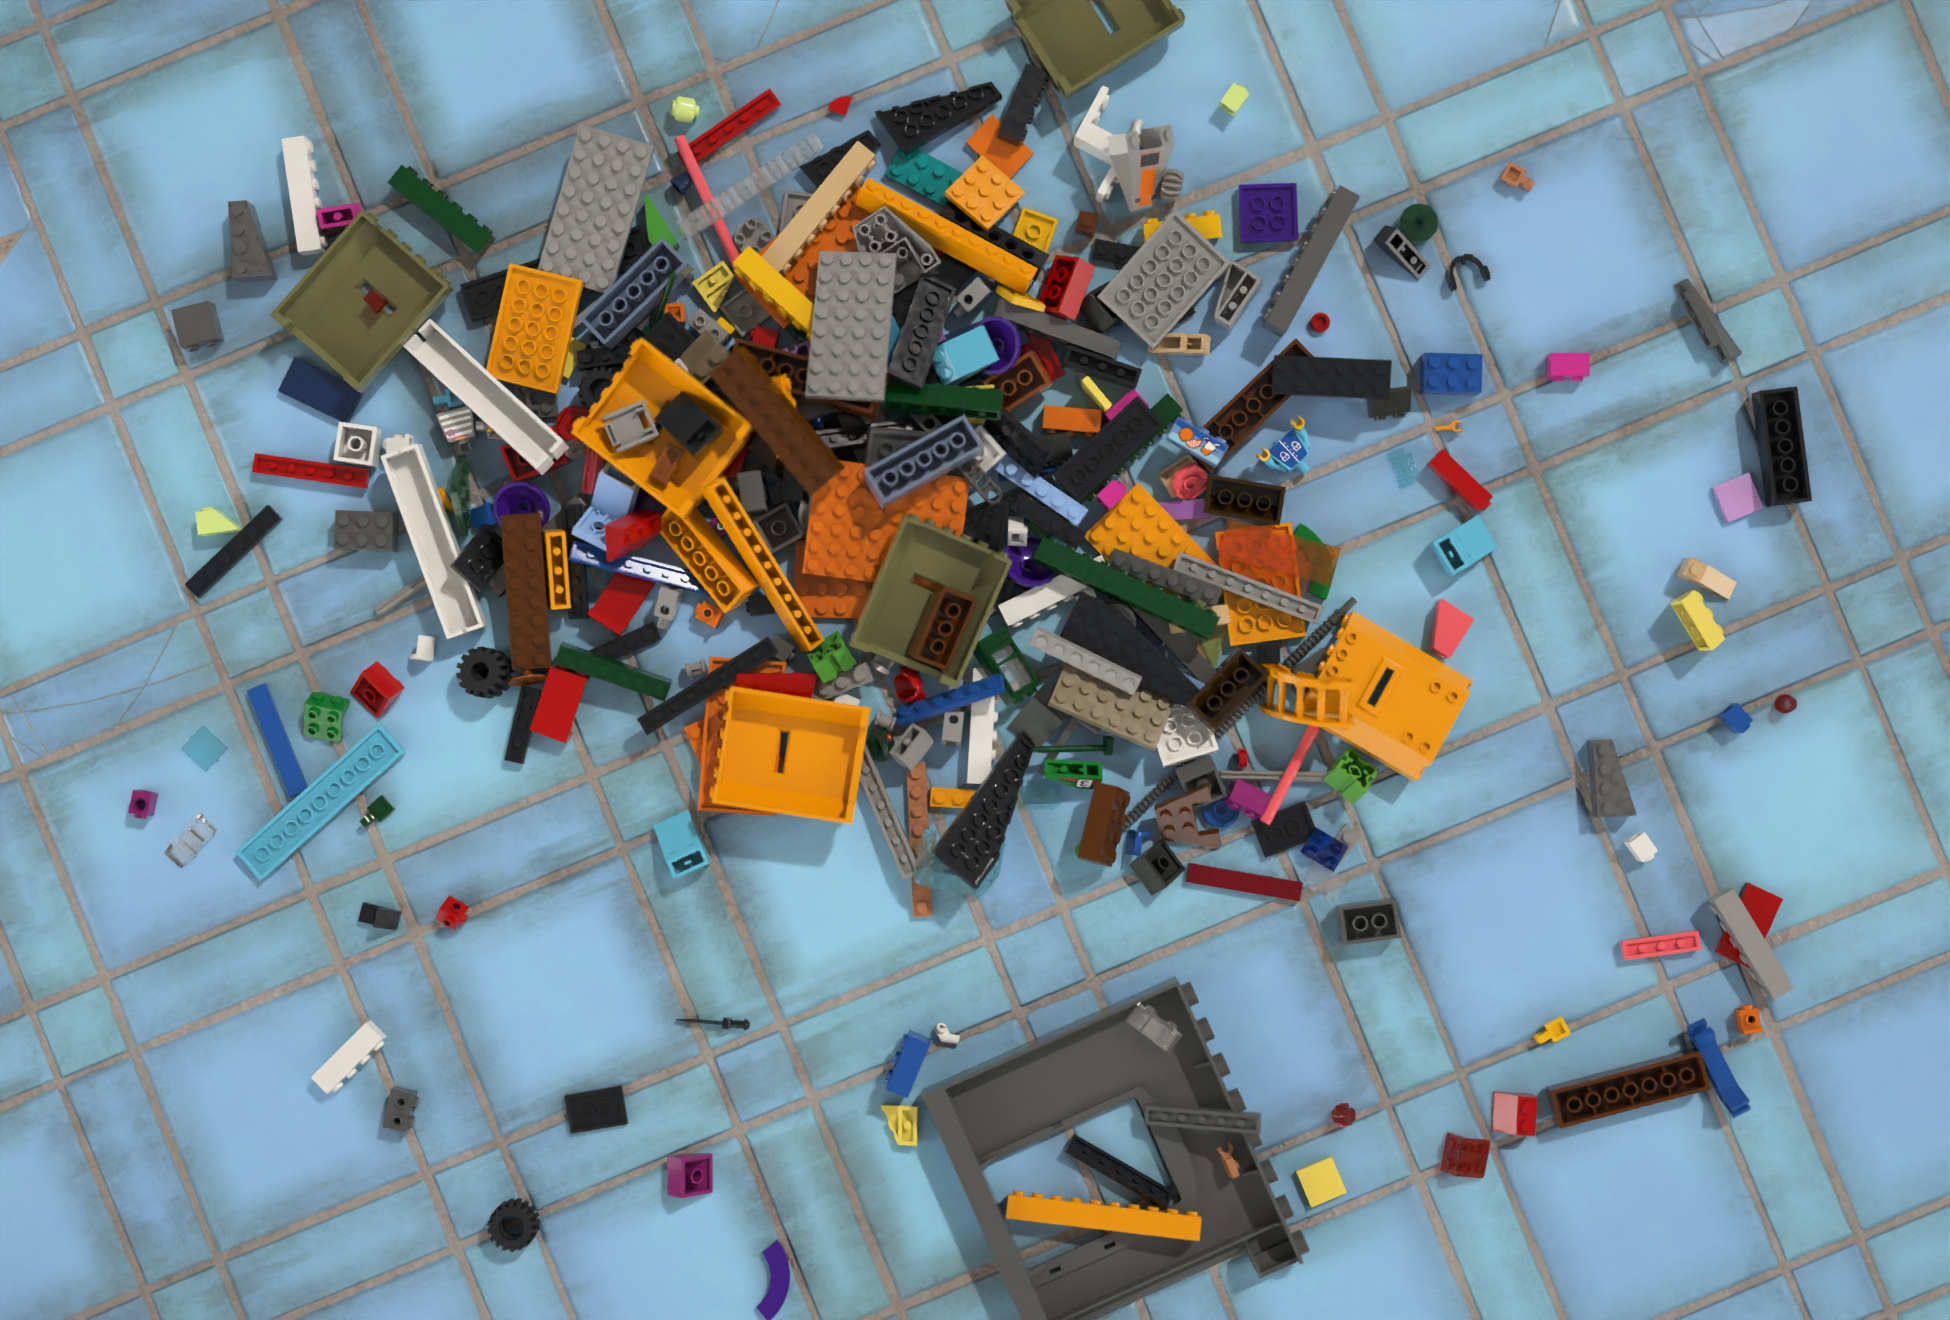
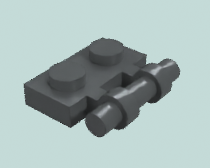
(547, 402)

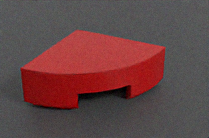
(840, 105)

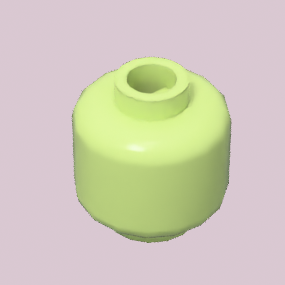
(684, 109)

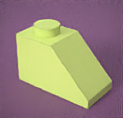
(214, 522)

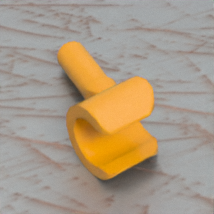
(1452, 426)

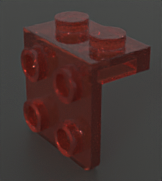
(1465, 1156)

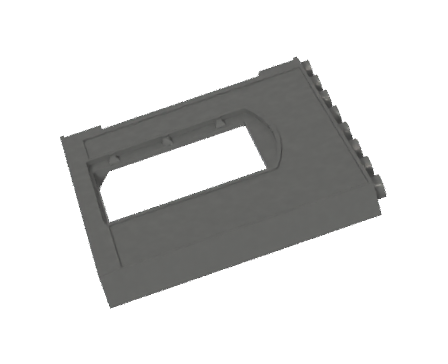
(1081, 1074)

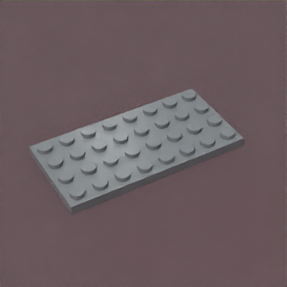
(596, 207)
(851, 326)

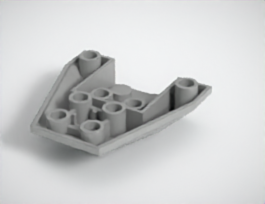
(889, 234)

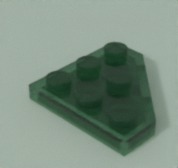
(461, 495)

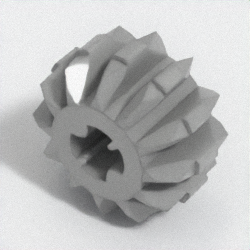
(1172, 185)

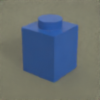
(1735, 718)

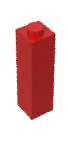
(1460, 481)

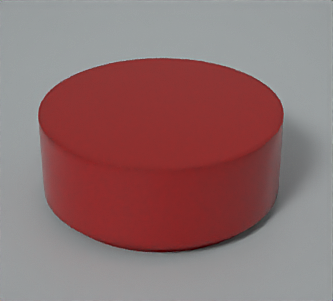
(1320, 322)
(1242, 758)

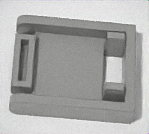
(627, 428)

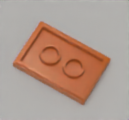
(1001, 154)

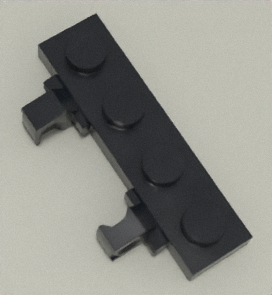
(602, 356)

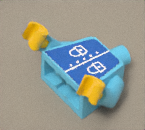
(1289, 450)

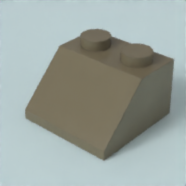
(704, 356)

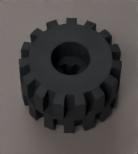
(474, 671)

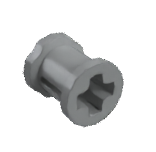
(696, 669)
(885, 721)

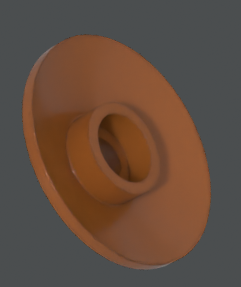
(527, 677)

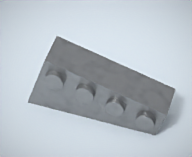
(248, 245)
(1607, 782)

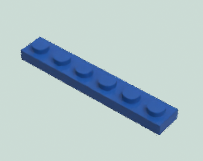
(950, 700)

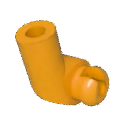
(447, 503)

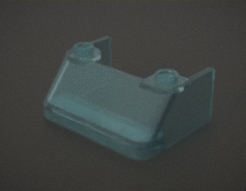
(932, 873)

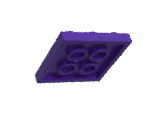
(1268, 213)

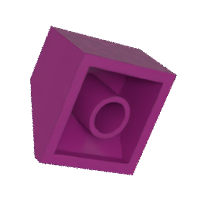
(690, 1174)

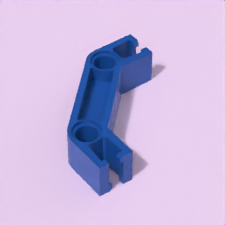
(1717, 1069)

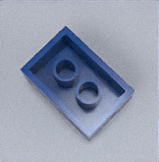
(1450, 374)
(907, 1063)

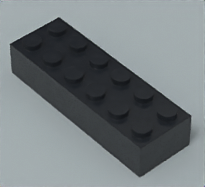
(1781, 446)

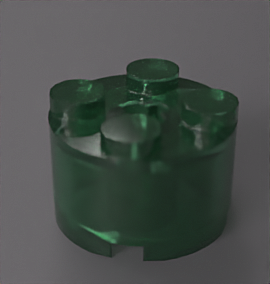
(1422, 215)

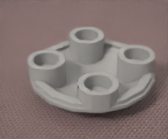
(752, 233)

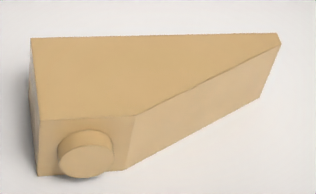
(1706, 577)

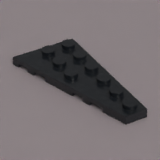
(933, 116)

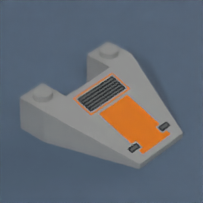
(1141, 170)

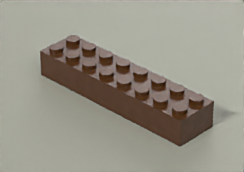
(795, 366)
(1249, 407)
(776, 420)
(526, 590)
(1627, 1088)

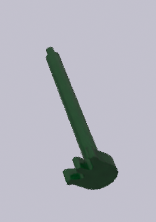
(663, 302)
(1107, 747)

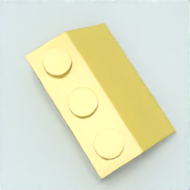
(1698, 620)

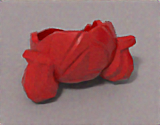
(909, 685)

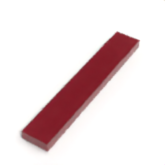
(1244, 882)

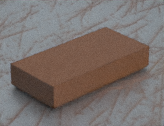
(667, 463)

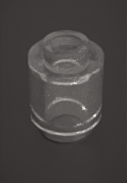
(573, 444)

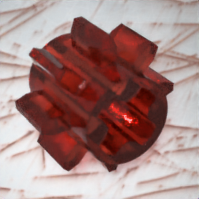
(1343, 1115)

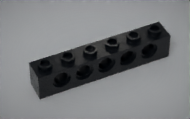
(998, 237)

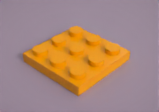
(984, 193)

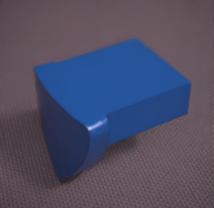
(483, 515)
(1134, 841)

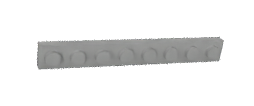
(1248, 588)
(887, 816)

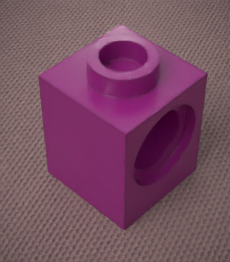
(150, 799)

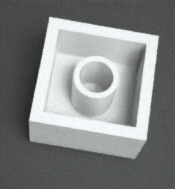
(358, 444)

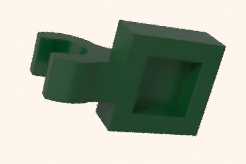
(378, 810)

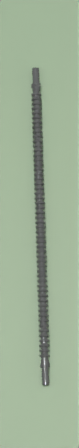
(1338, 615)

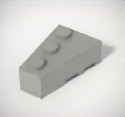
(1236, 295)

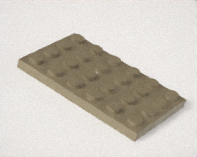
(1132, 717)

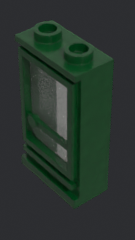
(1000, 654)

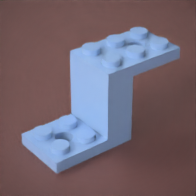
(612, 499)

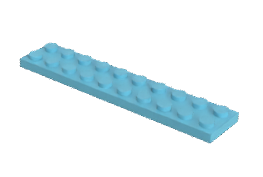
(320, 801)

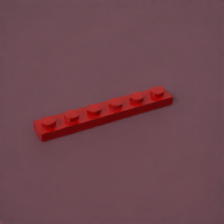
(733, 125)
(311, 470)

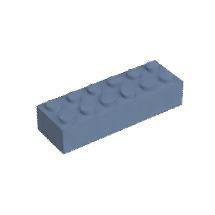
(635, 294)
(923, 461)

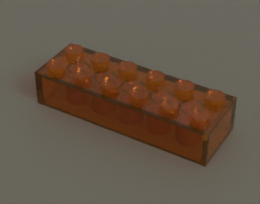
(1278, 552)

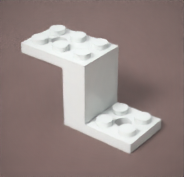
(1094, 141)

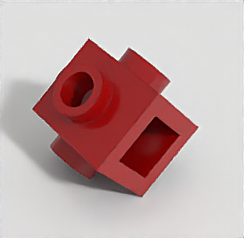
(452, 913)

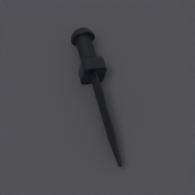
(727, 1023)

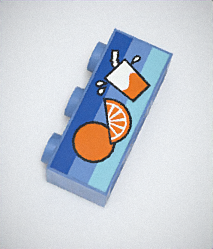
(1197, 441)

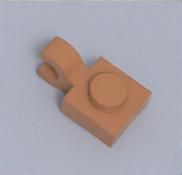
(1514, 176)
(1230, 1164)

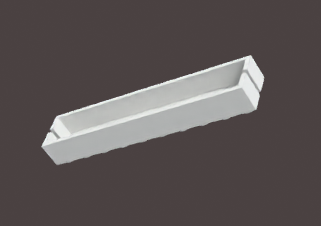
(486, 397)
(433, 539)

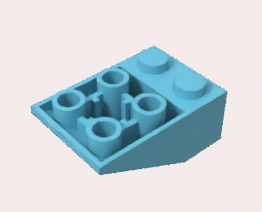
(1463, 546)
(681, 844)

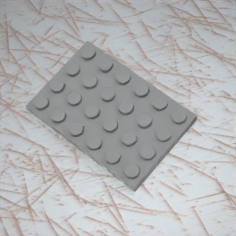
(1163, 279)

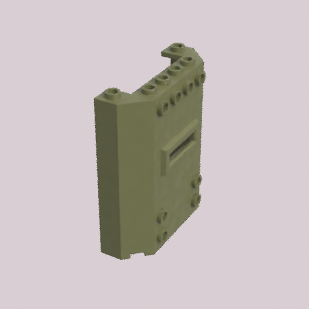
(1077, 46)
(329, 307)
(898, 604)

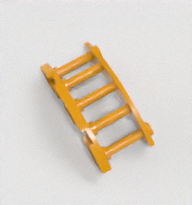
(1301, 681)

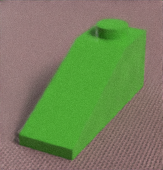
(656, 226)

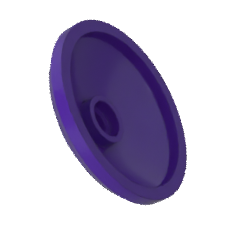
(1005, 333)
(510, 499)
(1022, 558)

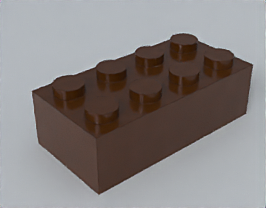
(942, 626)
(1104, 824)

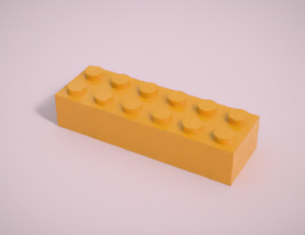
(708, 558)

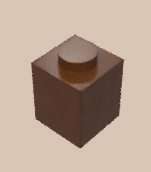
(1086, 223)

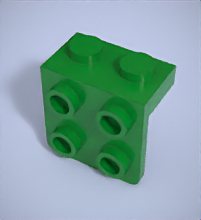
(324, 716)

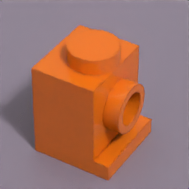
(678, 310)
(716, 614)
(1742, 1019)

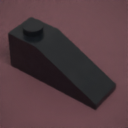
(1401, 251)

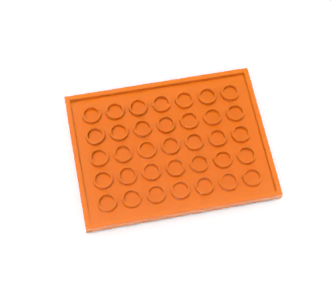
(853, 533)

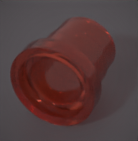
(375, 301)
(1779, 703)

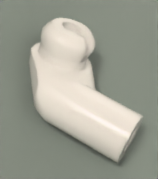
(1137, 126)
(944, 1035)

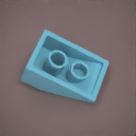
(964, 356)

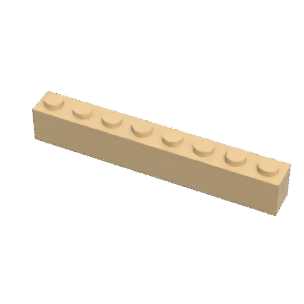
(820, 207)

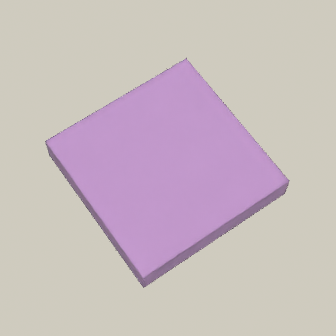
(1737, 497)

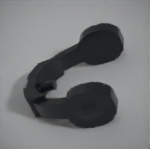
(1483, 269)

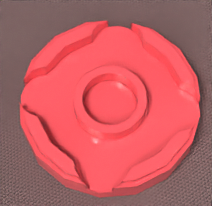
(1189, 481)

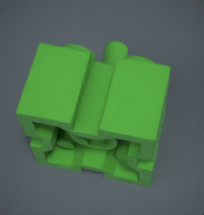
(831, 657)
(1351, 775)

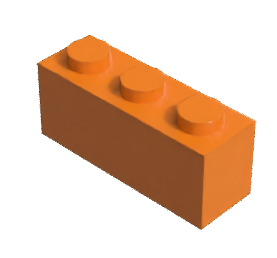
(1071, 420)

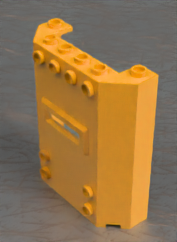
(658, 381)
(1413, 708)
(819, 760)

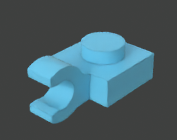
(450, 399)

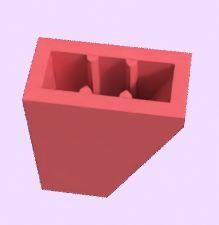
(1448, 628)

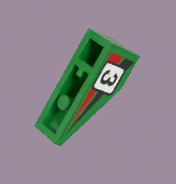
(1074, 773)

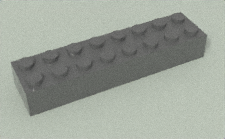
(1311, 259)

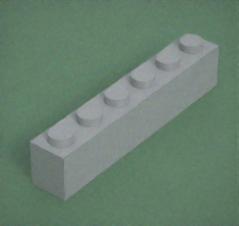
(1750, 943)

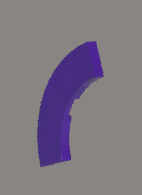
(779, 1280)

